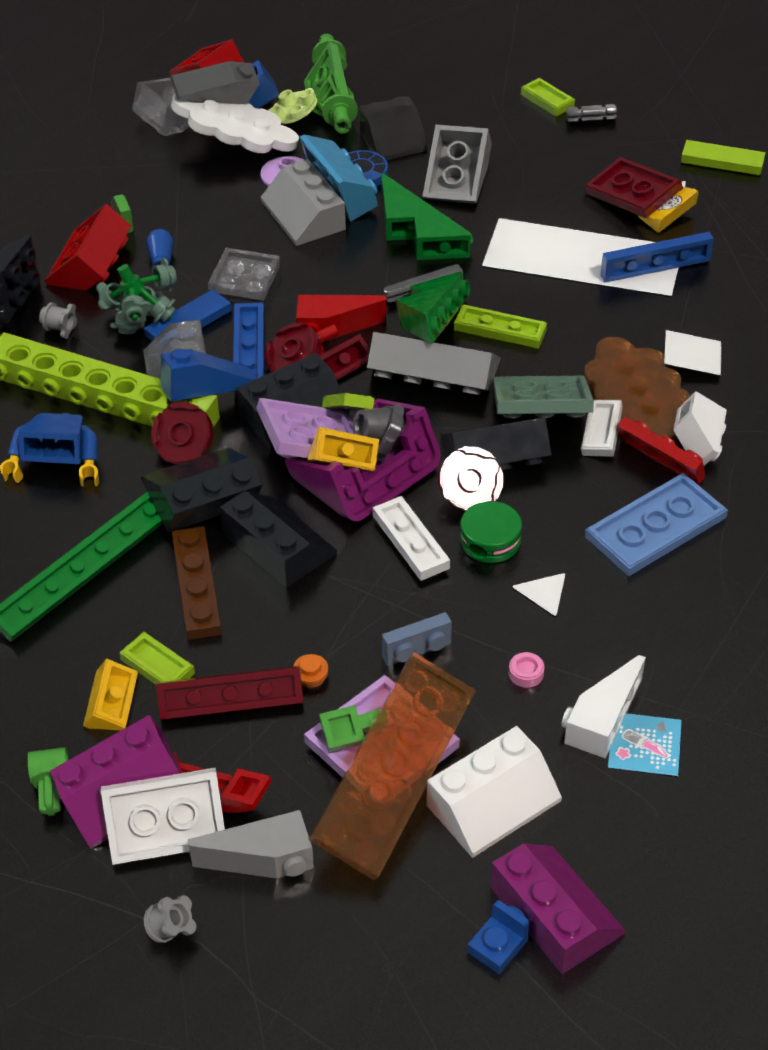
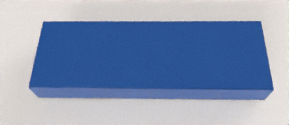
(204, 308)

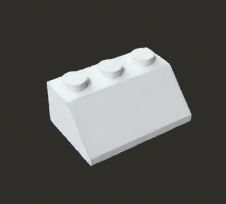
(493, 791)

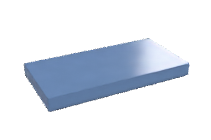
(655, 524)

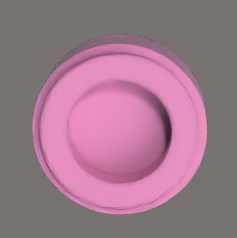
(526, 669)

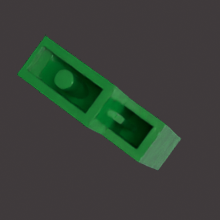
(412, 218)
(432, 305)

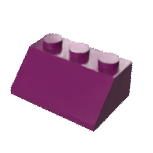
(125, 757)
(560, 907)

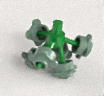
(136, 301)

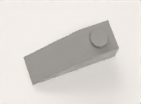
(260, 848)

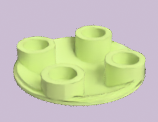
(294, 105)

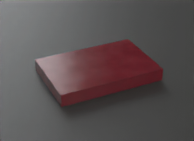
(633, 187)

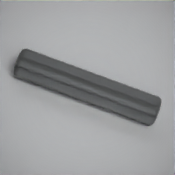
(402, 288)

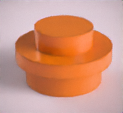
(312, 670)

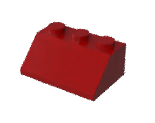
(90, 251)

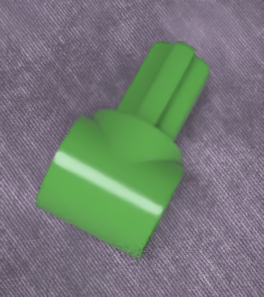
(39, 768)

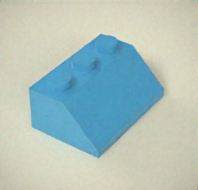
(342, 175)

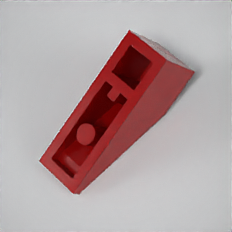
(346, 312)

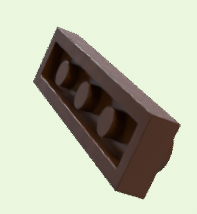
(196, 583)

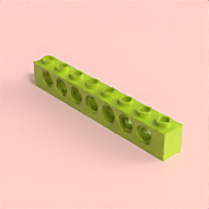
(89, 381)

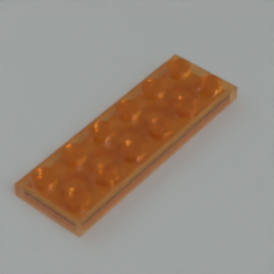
(392, 766)

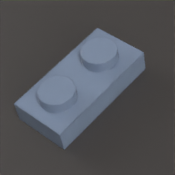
(418, 637)

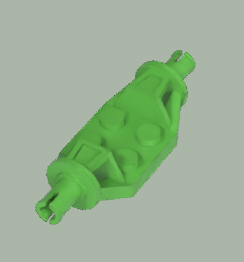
(327, 80)

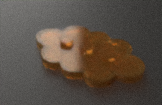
(639, 380)

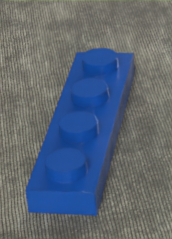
(656, 257)
(249, 337)

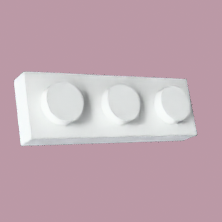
(411, 538)

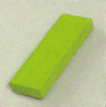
(723, 157)
(500, 326)

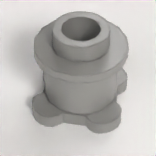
(58, 318)
(169, 918)

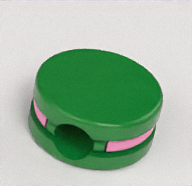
(490, 531)

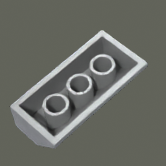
(432, 362)

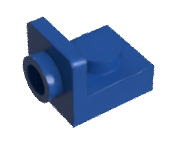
(500, 937)

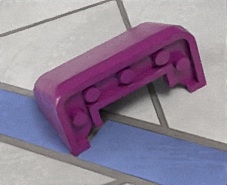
(357, 492)

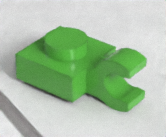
(345, 727)

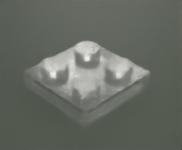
(244, 273)

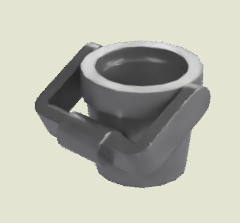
(382, 424)

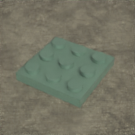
(542, 395)

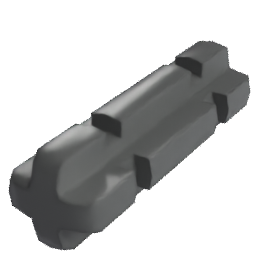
(591, 113)

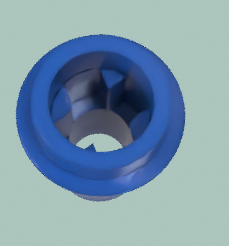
(159, 246)

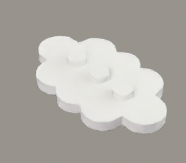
(237, 124)

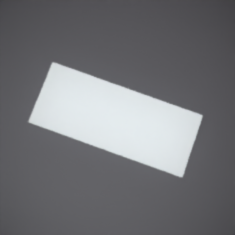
(567, 255)

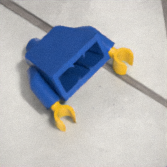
(53, 440)

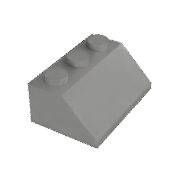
(304, 203)

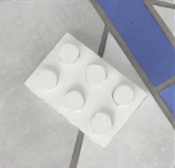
(160, 814)

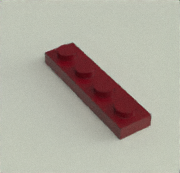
(229, 692)

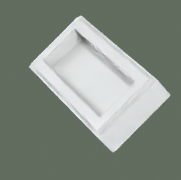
(602, 428)

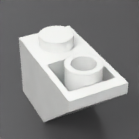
(701, 426)

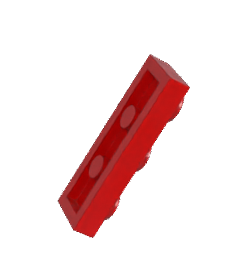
(661, 449)

